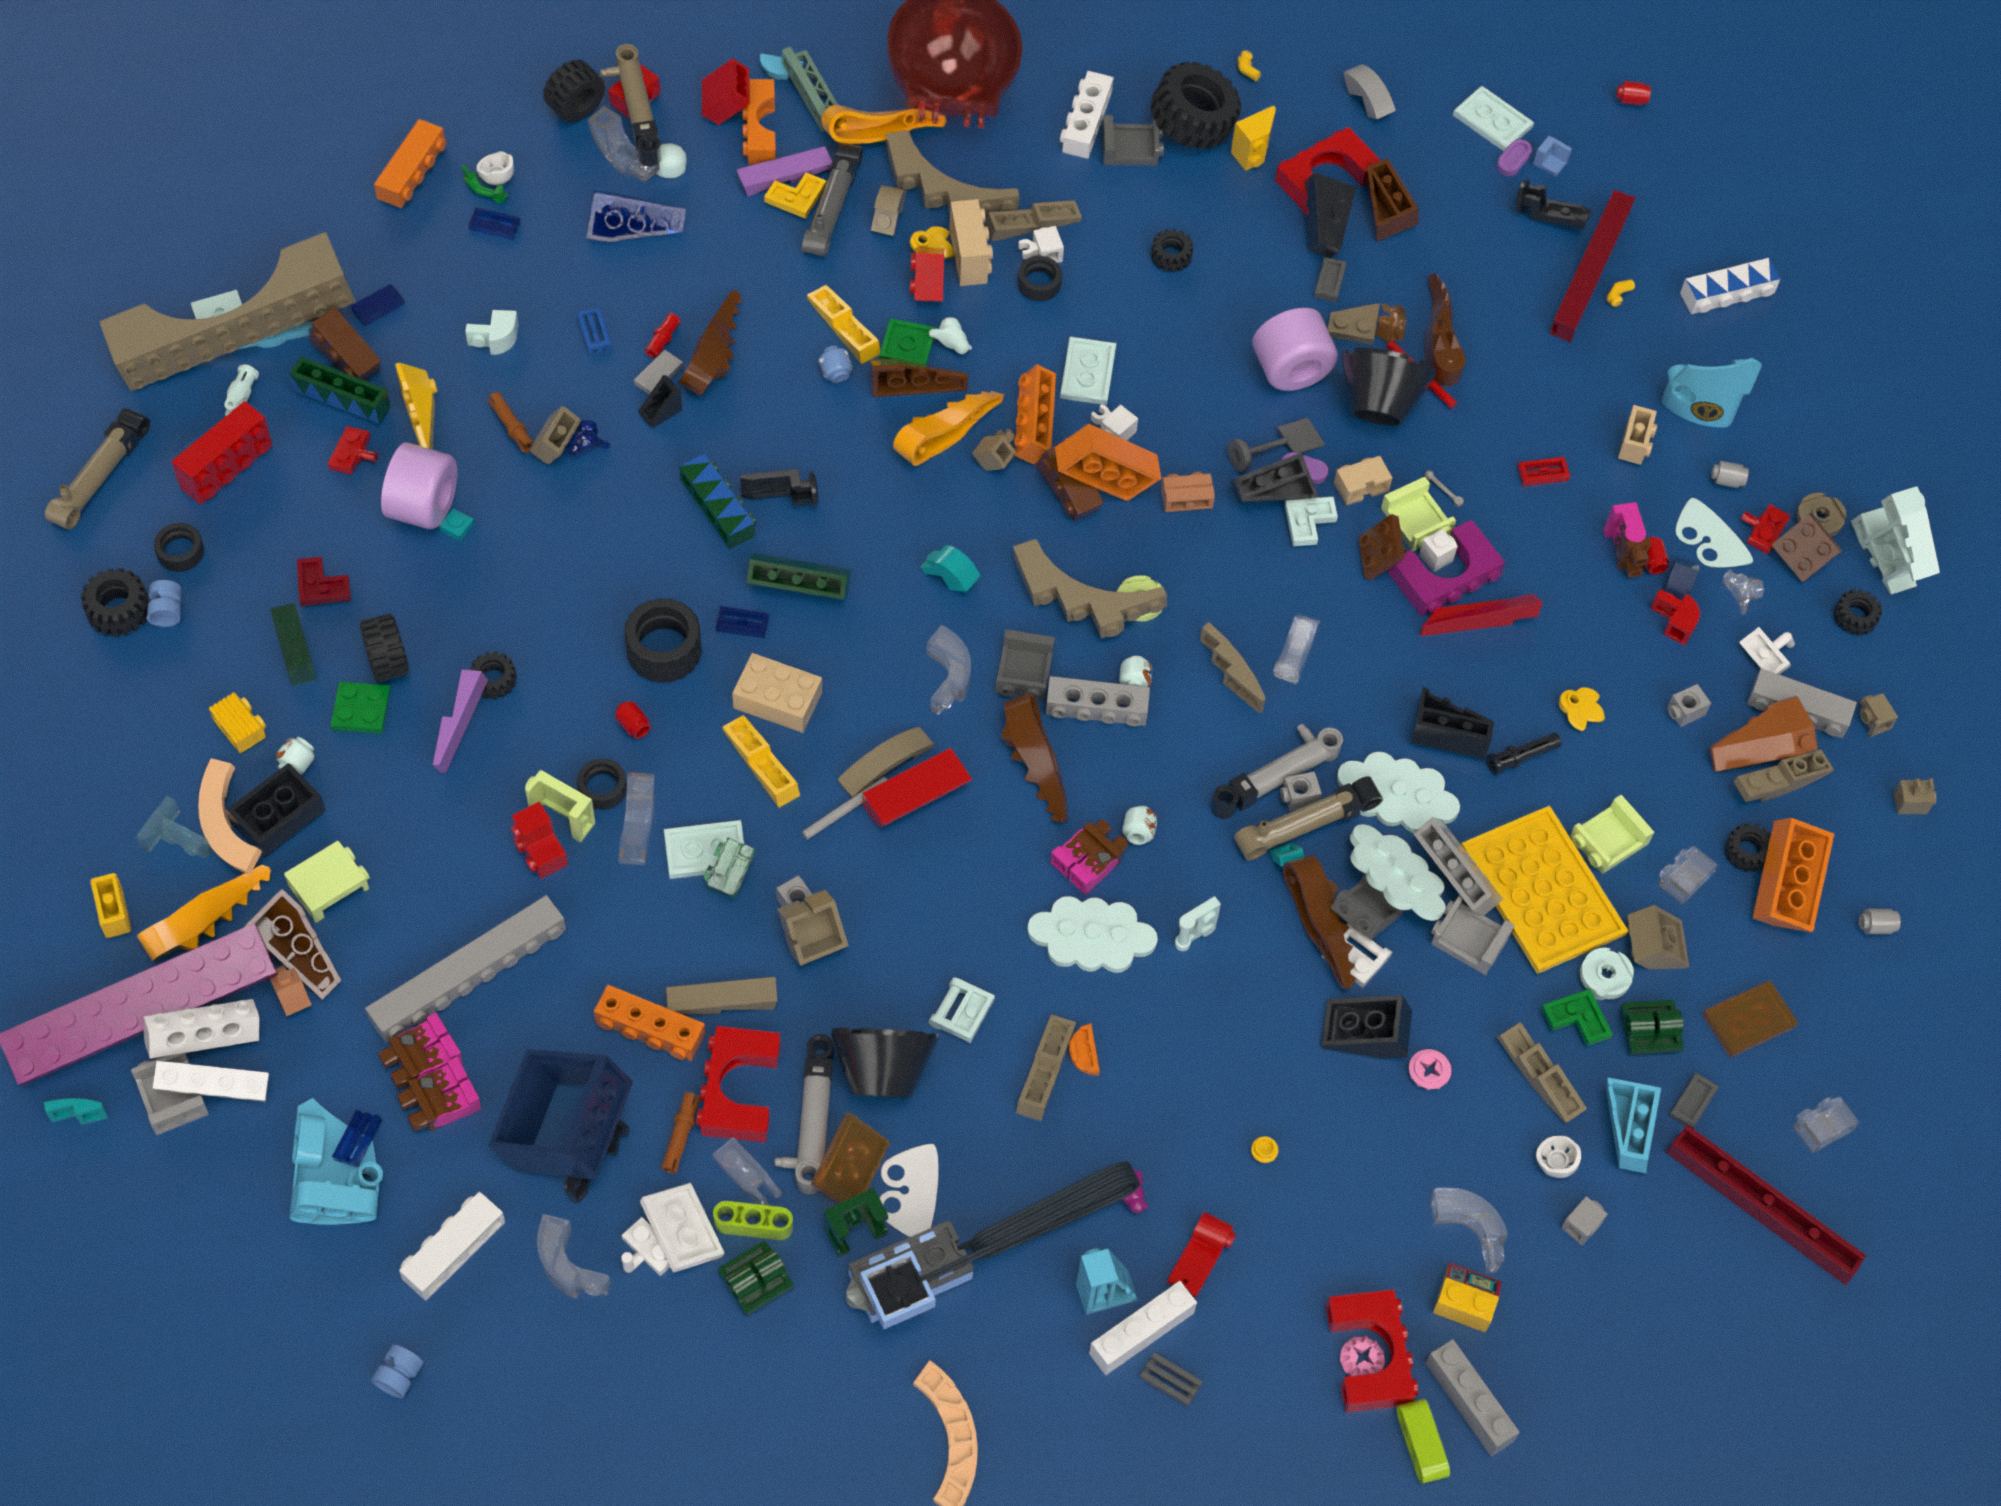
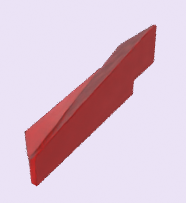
(1481, 615)

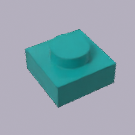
(456, 524)
(1286, 853)

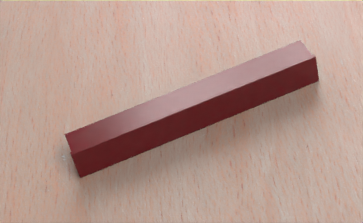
(1592, 266)
(1766, 1204)

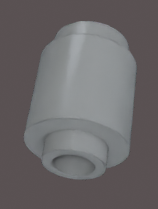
(1729, 474)
(1879, 921)

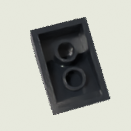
(1368, 1026)

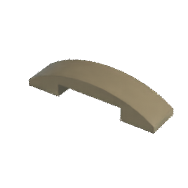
(883, 759)

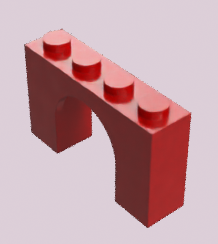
(1341, 149)
(730, 1050)
(1380, 1314)

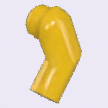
(1245, 66)

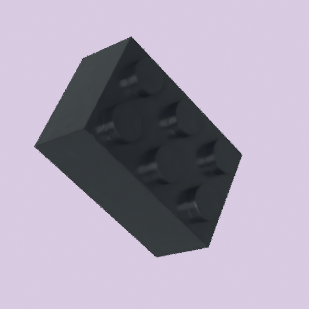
(276, 809)

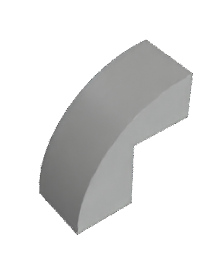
(1366, 83)

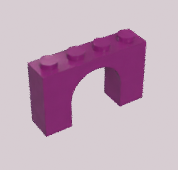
(1431, 592)

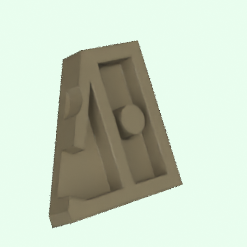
(1354, 324)

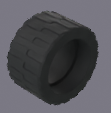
(663, 615)

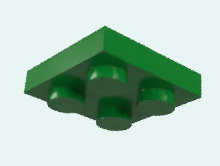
(907, 342)
(360, 707)

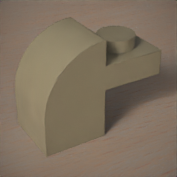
(888, 206)

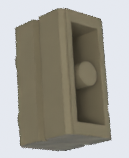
(555, 435)

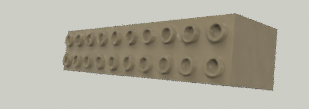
(155, 346)

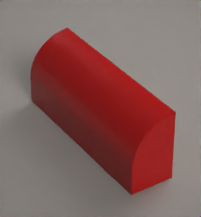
(915, 788)

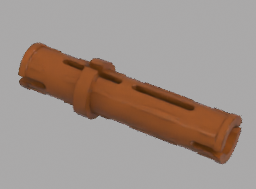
(514, 428)
(683, 1122)

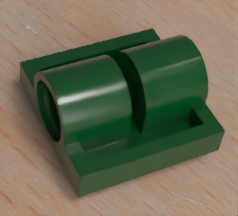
(1652, 1027)
(756, 1277)

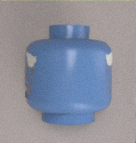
(835, 364)

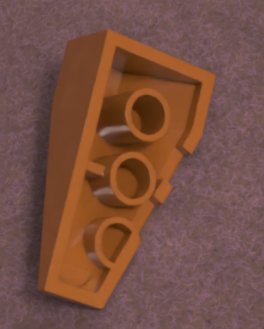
(1773, 735)

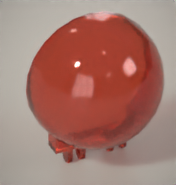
(953, 56)

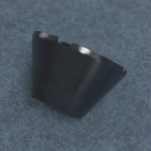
(1384, 384)
(883, 1059)

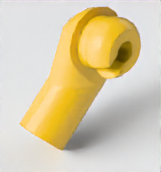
(1618, 288)

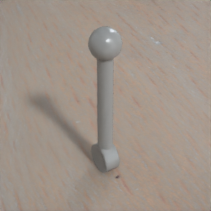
(1458, 501)

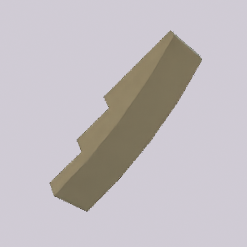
(1237, 673)
(1541, 1073)

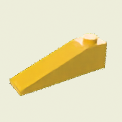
(419, 400)

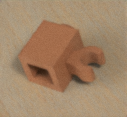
(290, 990)

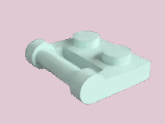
(1197, 922)
(969, 1013)

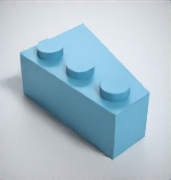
(1633, 1120)
(1103, 1281)

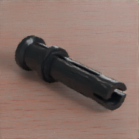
(1514, 756)

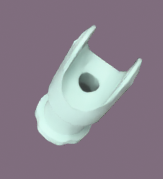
(240, 388)

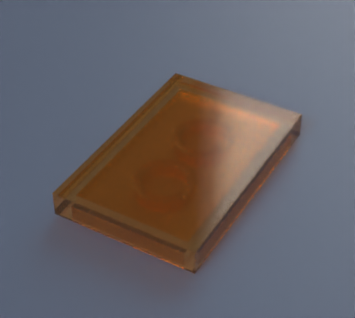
(1750, 1019)
(850, 1160)

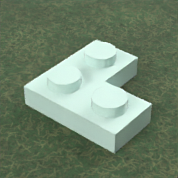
(1303, 516)

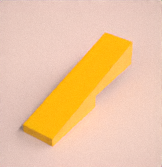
(844, 324)
(761, 761)

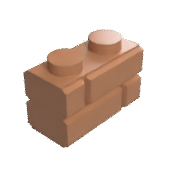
(1187, 492)

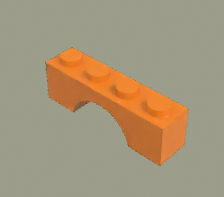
(761, 141)

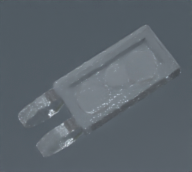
(745, 1171)

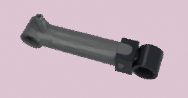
(842, 176)

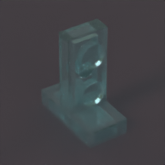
(162, 826)

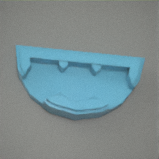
(774, 66)

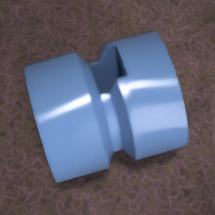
(164, 603)
(397, 1371)

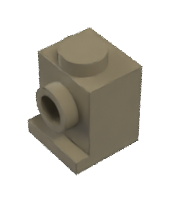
(1877, 714)

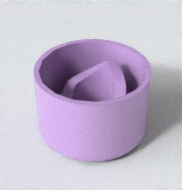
(1295, 349)
(419, 486)

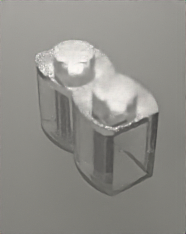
(1687, 874)
(1825, 1124)

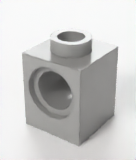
(1692, 697)
(1304, 782)
(792, 890)
(1584, 1220)

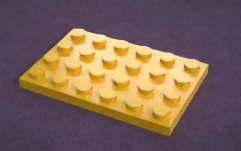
(1545, 889)

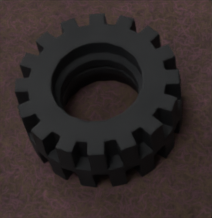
(1175, 240)
(1854, 623)
(496, 662)
(1738, 855)

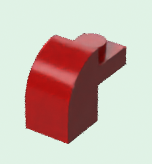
(1682, 614)

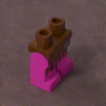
(1628, 535)
(1089, 855)
(419, 1051)
(440, 1096)

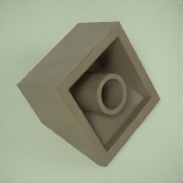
(1657, 939)

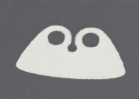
(922, 1180)

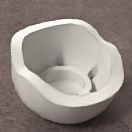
(492, 168)
(1558, 1161)

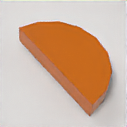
(1083, 1051)

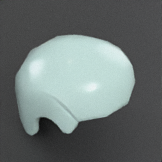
(672, 161)

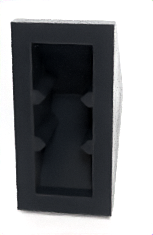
(662, 402)

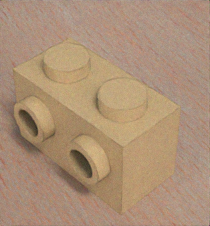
(1637, 435)

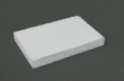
(682, 1227)

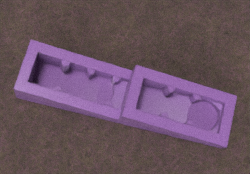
(792, 168)
(452, 728)

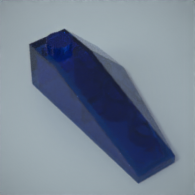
(626, 217)

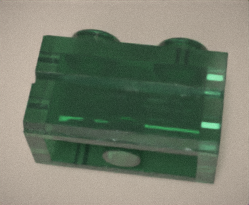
(729, 868)

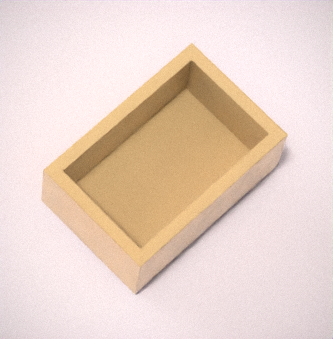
(970, 242)
(777, 692)

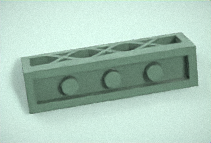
(803, 84)

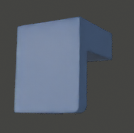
(1552, 156)

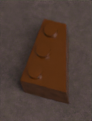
(1390, 201)
(343, 345)
(1075, 496)

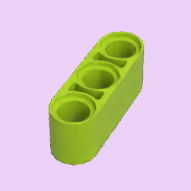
(743, 1211)
(1423, 1441)

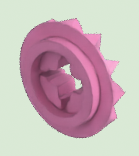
(1427, 1058)
(1349, 1356)

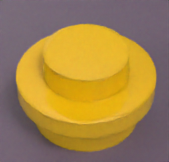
(1264, 1150)

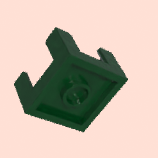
(852, 1213)

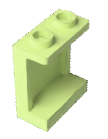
(1417, 513)
(563, 800)
(1612, 835)
(326, 879)

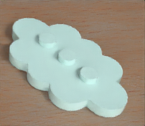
(1408, 792)
(1397, 872)
(1092, 934)

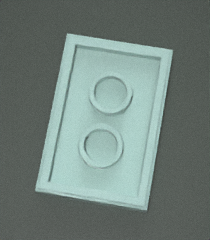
(1493, 118)
(1088, 370)
(693, 847)

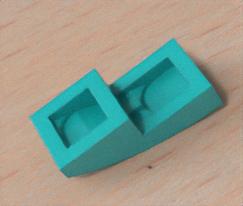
(84, 1109)

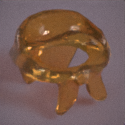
(1392, 326)

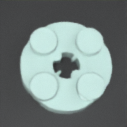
(1605, 987)

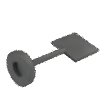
(1298, 435)

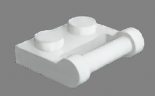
(1364, 966)

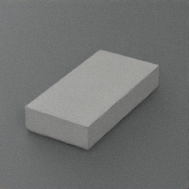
(663, 365)

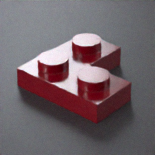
(316, 588)

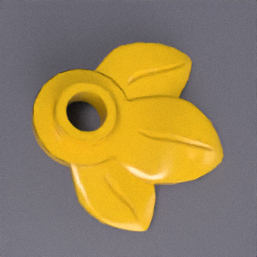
(935, 238)
(1582, 708)

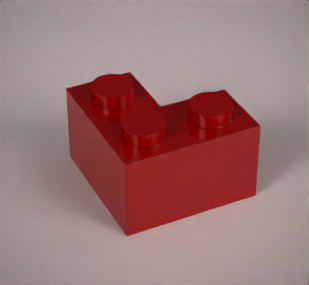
(929, 274)
(537, 840)

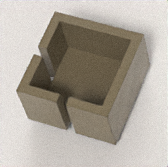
(812, 927)

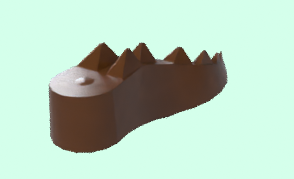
(1441, 343)
(712, 348)
(1027, 735)
(1313, 899)

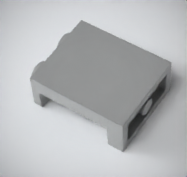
(1470, 936)
(165, 1108)

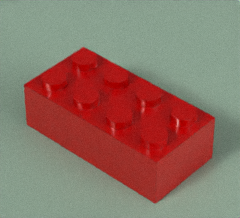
(222, 453)

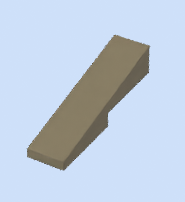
(1020, 222)
(718, 996)
(1045, 1067)

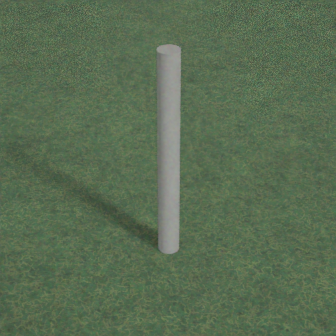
(838, 812)

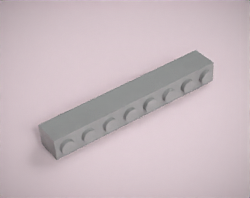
(466, 969)

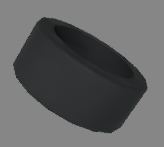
(1037, 292)
(173, 532)
(603, 766)

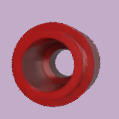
(1633, 93)
(1658, 557)
(632, 719)

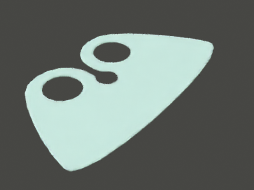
(1724, 541)

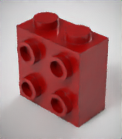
(725, 91)

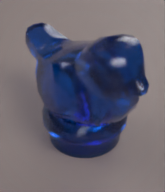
(585, 439)

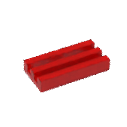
(1544, 475)

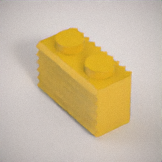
(237, 722)
(111, 905)

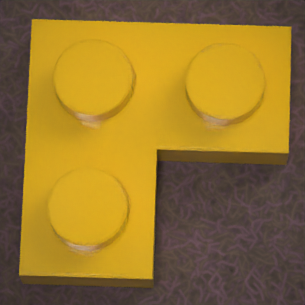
(798, 199)

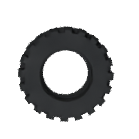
(1206, 89)

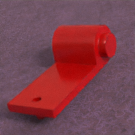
(1202, 1253)

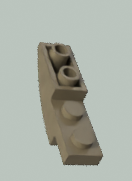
(1783, 778)

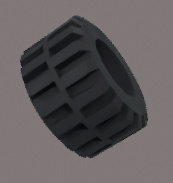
(574, 90)
(109, 587)
(384, 647)

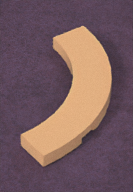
(215, 819)
(960, 1433)

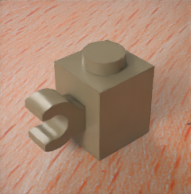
(995, 451)
(1914, 796)

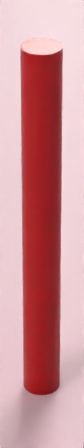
(1434, 386)

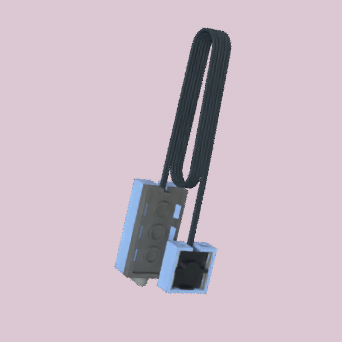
(908, 1274)

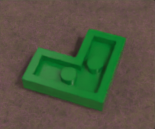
(1578, 1010)

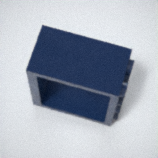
(591, 1125)

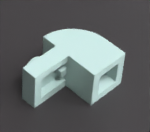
(498, 336)

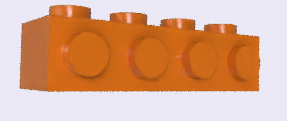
(410, 163)
(1035, 413)
(649, 1023)

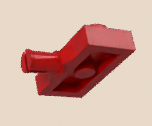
(351, 451)
(1766, 527)

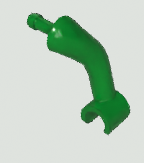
(473, 182)

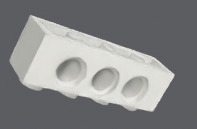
(1087, 114)
(201, 1028)
(211, 1081)

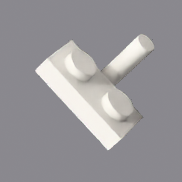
(1767, 653)
(647, 1248)

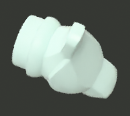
(951, 335)

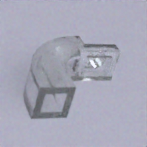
(616, 147)
(1296, 649)
(955, 657)
(638, 819)
(1473, 1211)
(568, 1278)

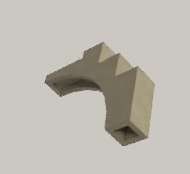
(937, 189)
(1078, 600)

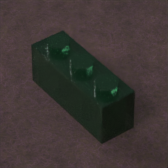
(293, 644)

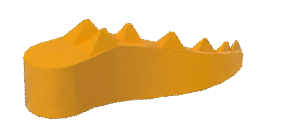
(858, 126)
(939, 431)
(199, 915)

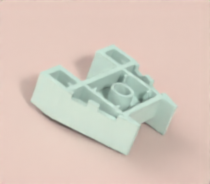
(1899, 540)

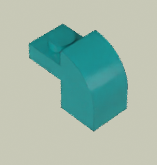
(953, 567)

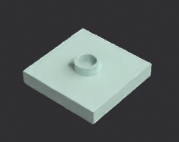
(216, 305)

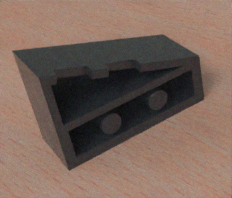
(1328, 212)
(1276, 482)
(1450, 727)

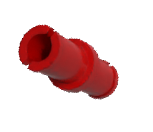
(662, 335)

